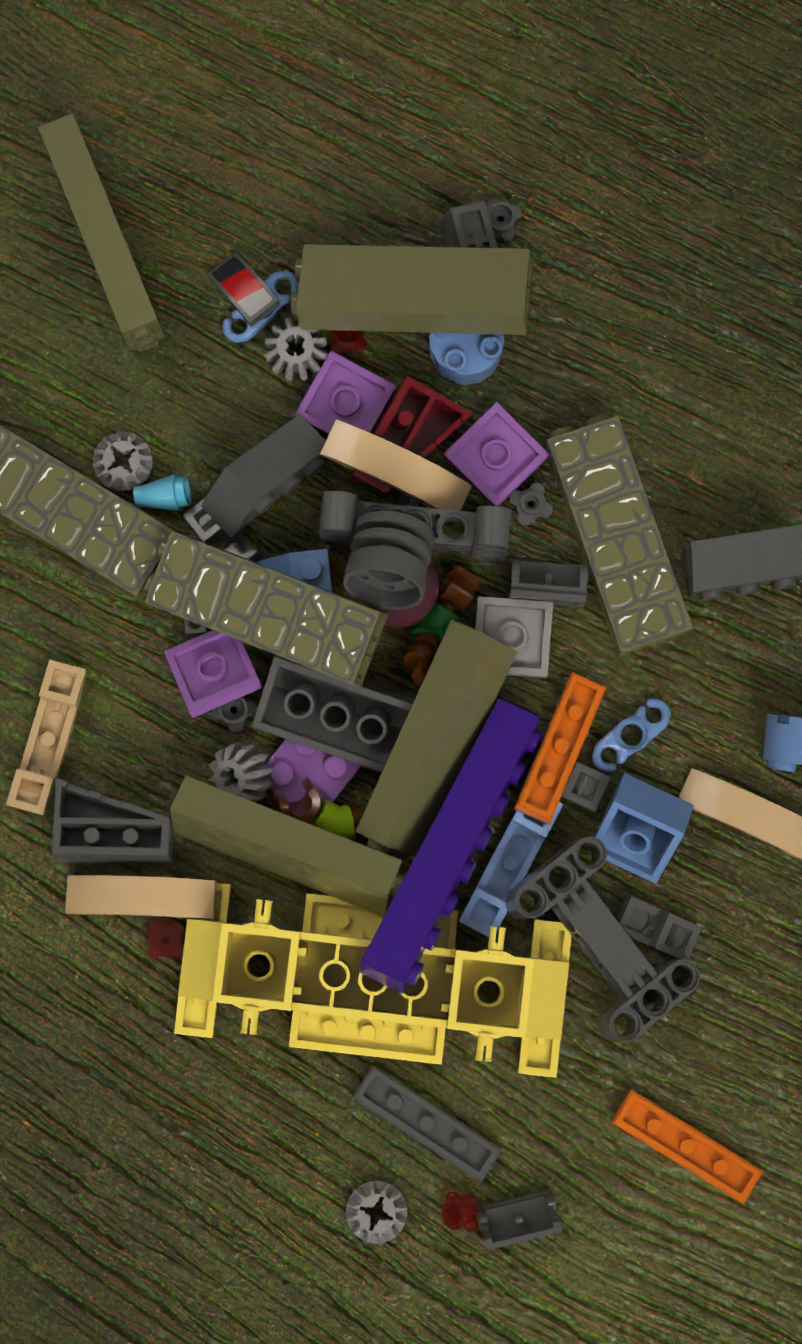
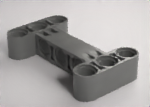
(484, 531)
(603, 940)

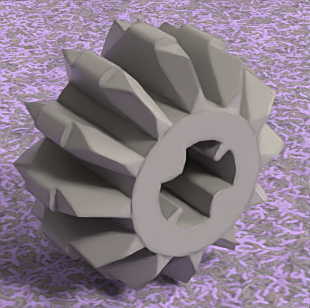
(281, 354)
(241, 771)

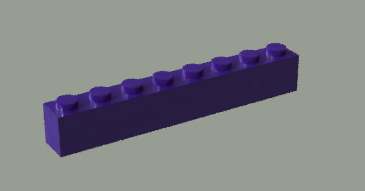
(450, 846)

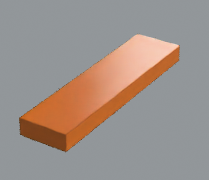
(560, 748)
(687, 1146)

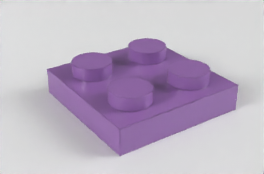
(345, 394)
(496, 455)
(212, 671)
(296, 761)

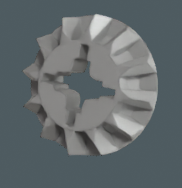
(120, 478)
(368, 1195)

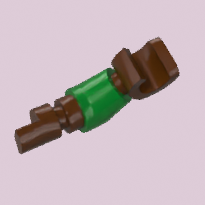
(455, 594)

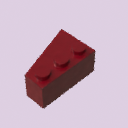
(415, 421)

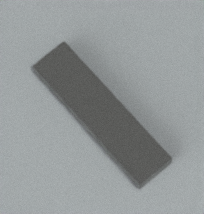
(427, 1123)

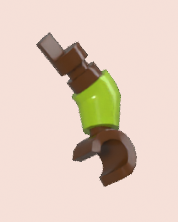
(321, 812)

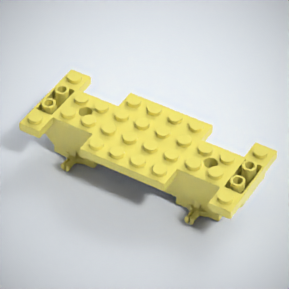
(352, 1014)

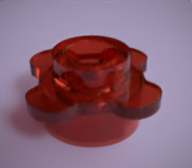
(342, 344)
(157, 933)
(460, 1212)

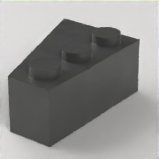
(264, 475)
(107, 830)

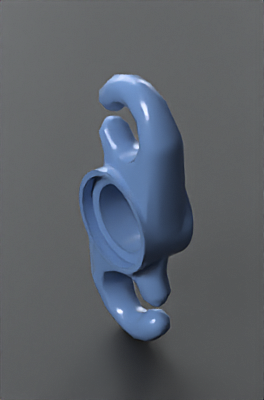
(250, 332)
(614, 741)

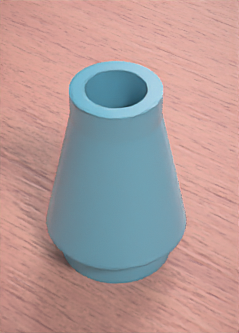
(165, 493)

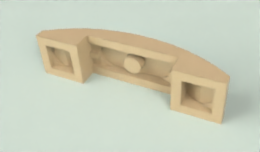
(395, 467)
(48, 738)
(744, 811)
(141, 896)

